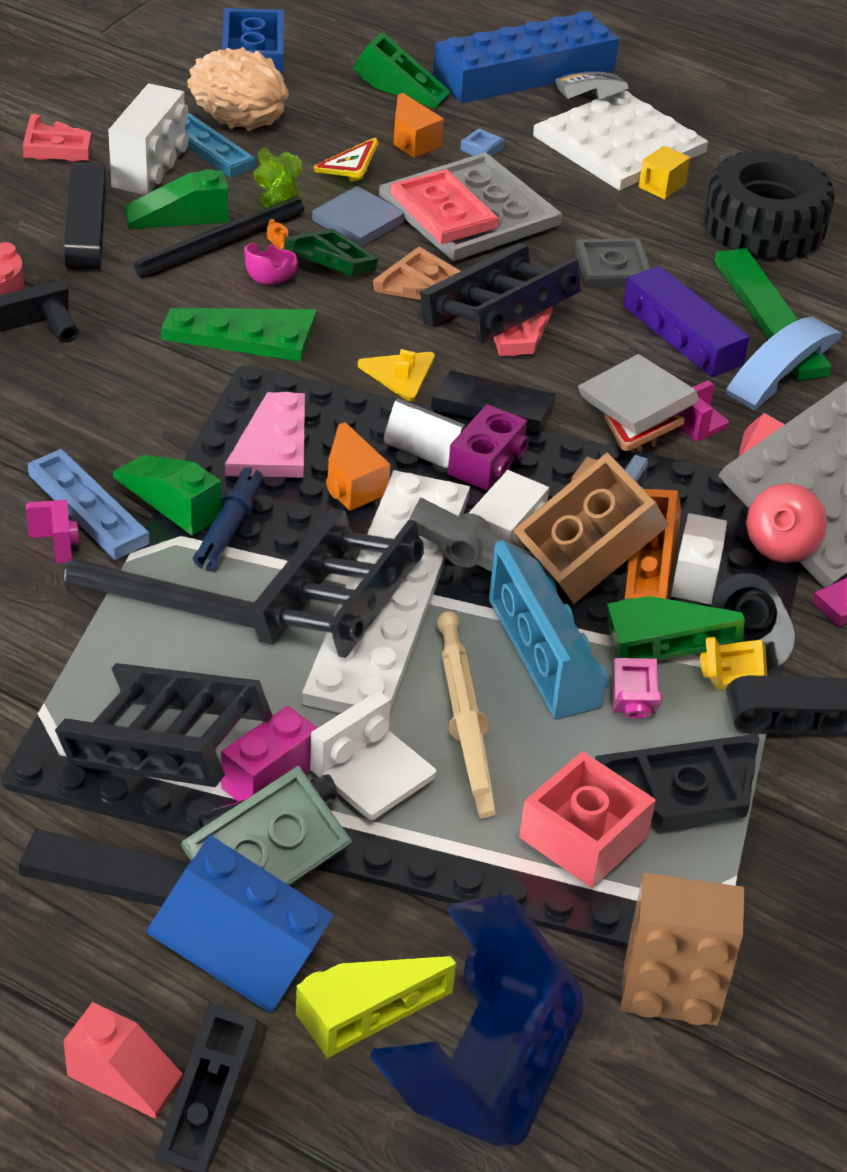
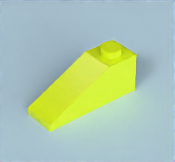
(366, 997)

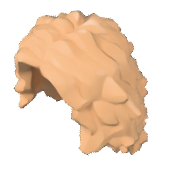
(238, 88)

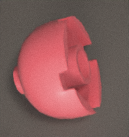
(787, 523)

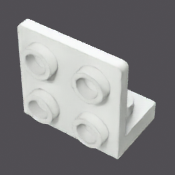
(366, 759)

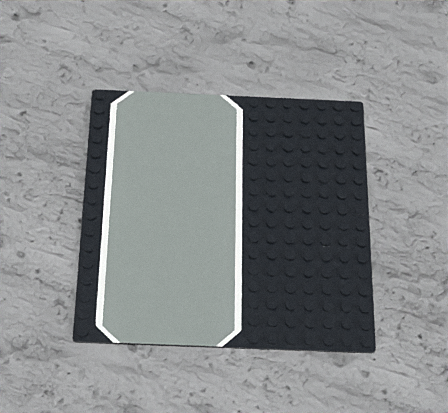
(434, 837)

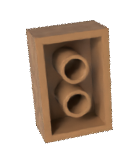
(591, 527)
(682, 949)

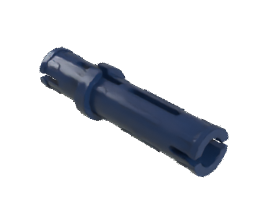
(235, 506)

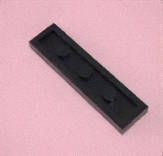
(100, 867)

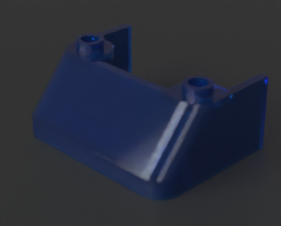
(512, 1040)

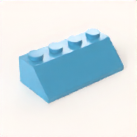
(545, 634)

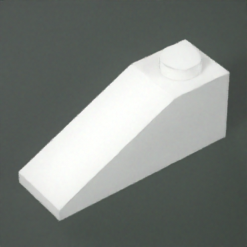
(699, 559)

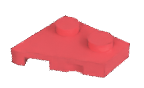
(55, 142)
(524, 336)

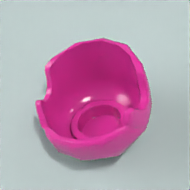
(270, 266)

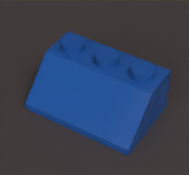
(239, 923)

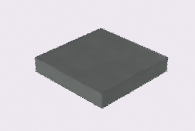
(610, 261)

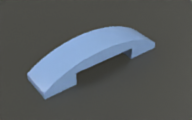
(777, 357)

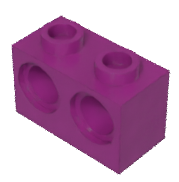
(487, 447)

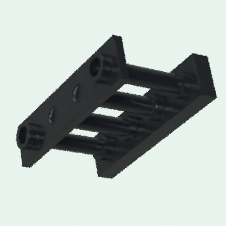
(492, 276)
(318, 558)
(168, 753)

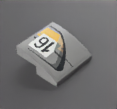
(599, 83)

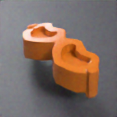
(277, 233)

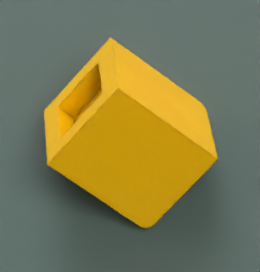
(664, 172)

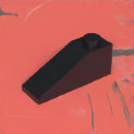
(211, 1088)

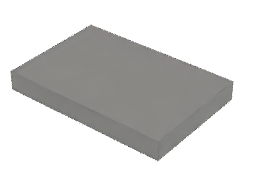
(638, 394)

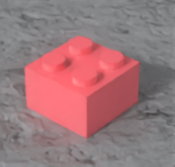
(586, 818)

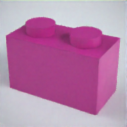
(267, 754)

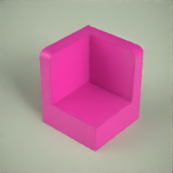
(701, 419)

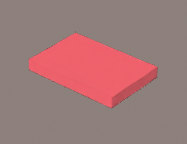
(444, 206)

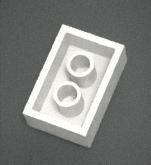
(147, 139)

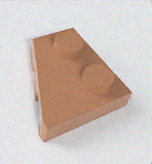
(413, 274)

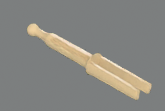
(468, 722)

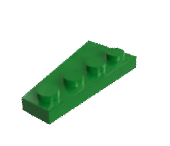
(250, 331)

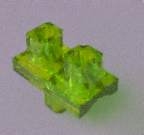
(277, 176)

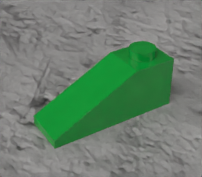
(396, 72)
(185, 201)
(175, 489)
(669, 628)

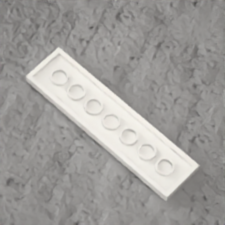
(387, 644)

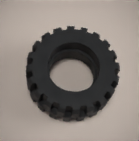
(769, 204)

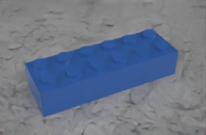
(524, 56)

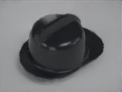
(763, 614)

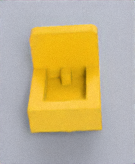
(732, 661)

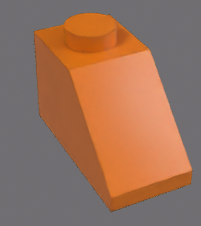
(416, 127)
(355, 470)

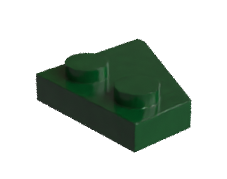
(332, 250)

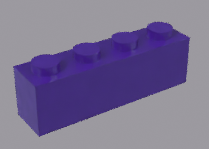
(686, 321)

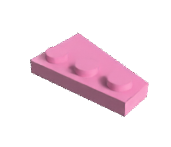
(272, 439)

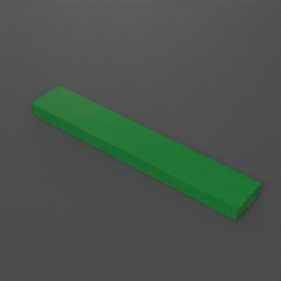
(765, 305)

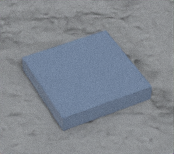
(359, 216)

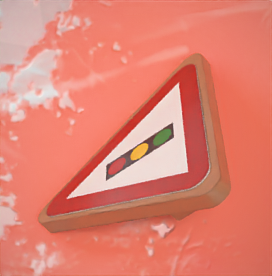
(631, 441)

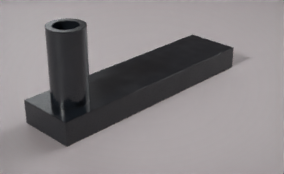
(39, 304)

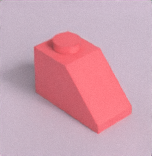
(120, 1061)

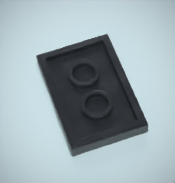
(469, 394)

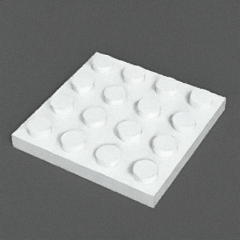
(615, 136)

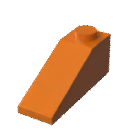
(653, 564)

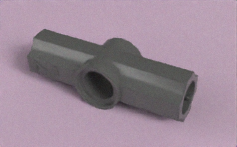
(465, 537)

